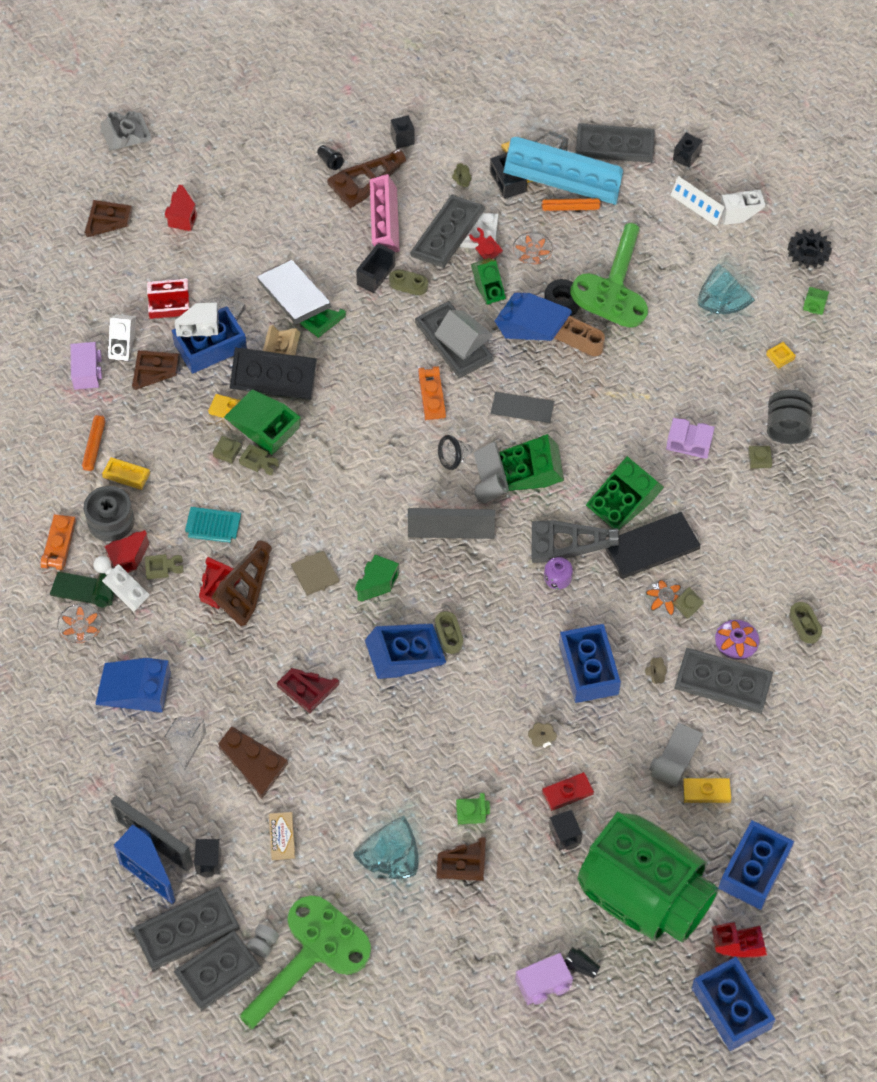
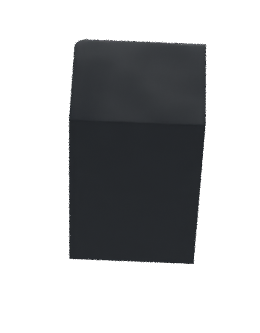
(507, 184)
(375, 268)

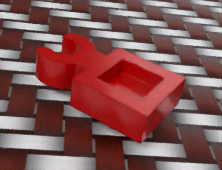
(487, 247)

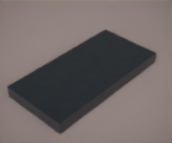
(273, 373)
(653, 545)

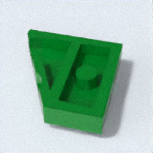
(323, 321)

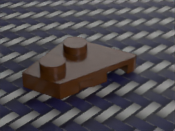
(107, 217)
(154, 367)
(463, 862)

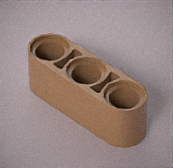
(582, 336)

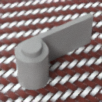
(491, 474)
(676, 756)

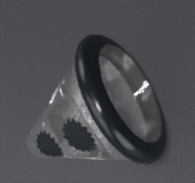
(453, 451)

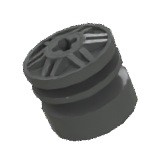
(789, 417)

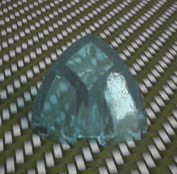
(723, 293)
(390, 850)

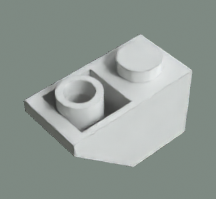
(741, 206)
(198, 321)
(121, 336)

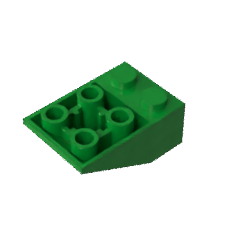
(264, 420)
(532, 464)
(624, 494)

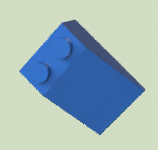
(531, 318)
(404, 649)
(135, 684)
(139, 856)

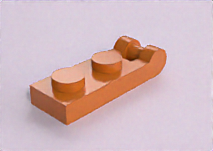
(431, 393)
(58, 542)

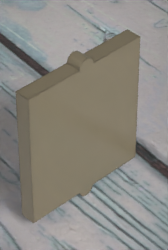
(315, 573)

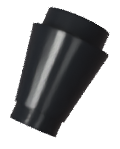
(332, 158)
(581, 963)

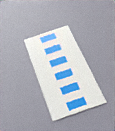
(697, 201)

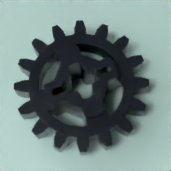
(809, 249)

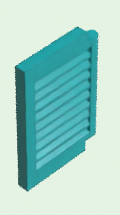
(212, 524)

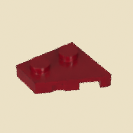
(306, 688)

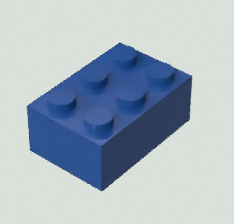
(205, 351)
(589, 663)
(756, 865)
(733, 1003)

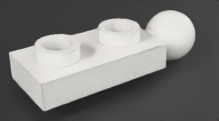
(121, 583)

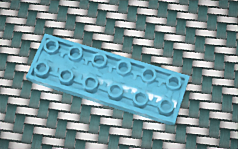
(563, 170)

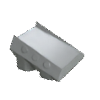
(124, 129)

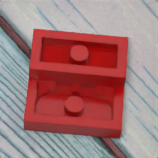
(167, 298)
(738, 943)

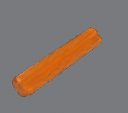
(571, 204)
(93, 443)

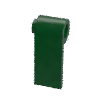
(82, 589)

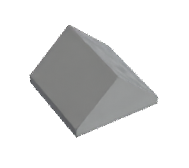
(462, 333)

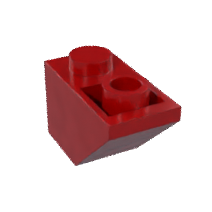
(182, 210)
(128, 551)

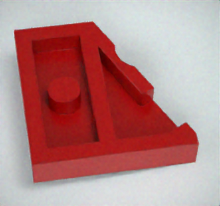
(211, 579)

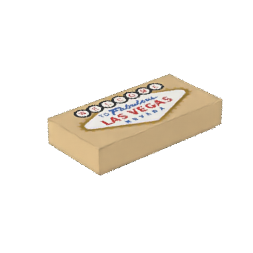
(282, 836)

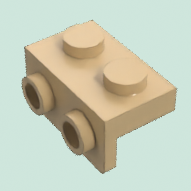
(281, 341)

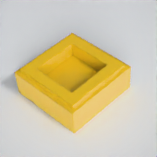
(780, 355)

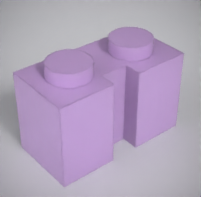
(84, 365)
(690, 438)
(543, 979)

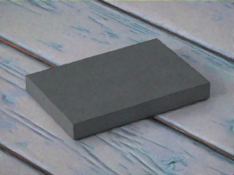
(217, 970)

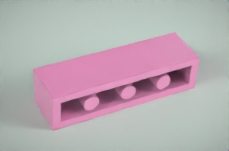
(384, 212)

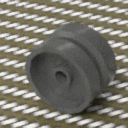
(109, 513)

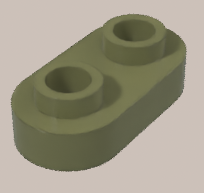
(407, 282)
(805, 624)
(449, 634)

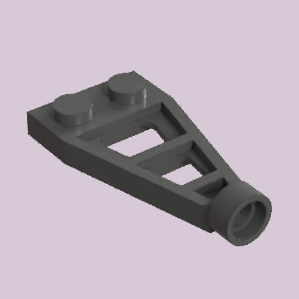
(543, 539)

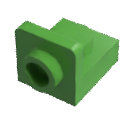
(815, 300)
(472, 810)

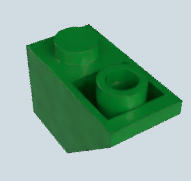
(488, 280)
(378, 578)

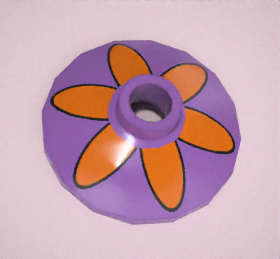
(736, 647)

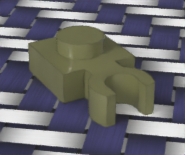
(256, 458)
(159, 566)

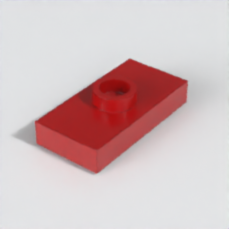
(567, 791)

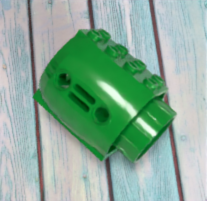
(647, 878)

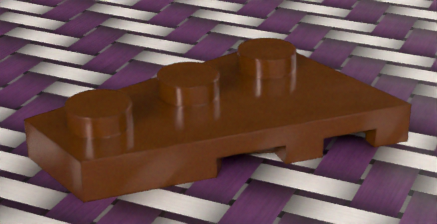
(254, 760)

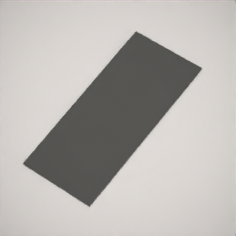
(522, 407)

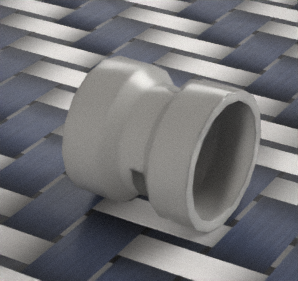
(262, 940)

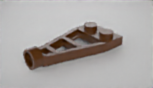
(349, 191)
(230, 599)

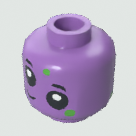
(558, 573)

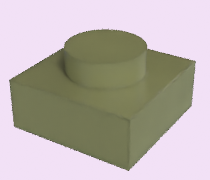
(227, 449)
(760, 457)
(688, 602)

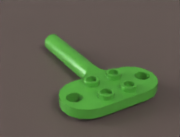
(608, 295)
(326, 939)

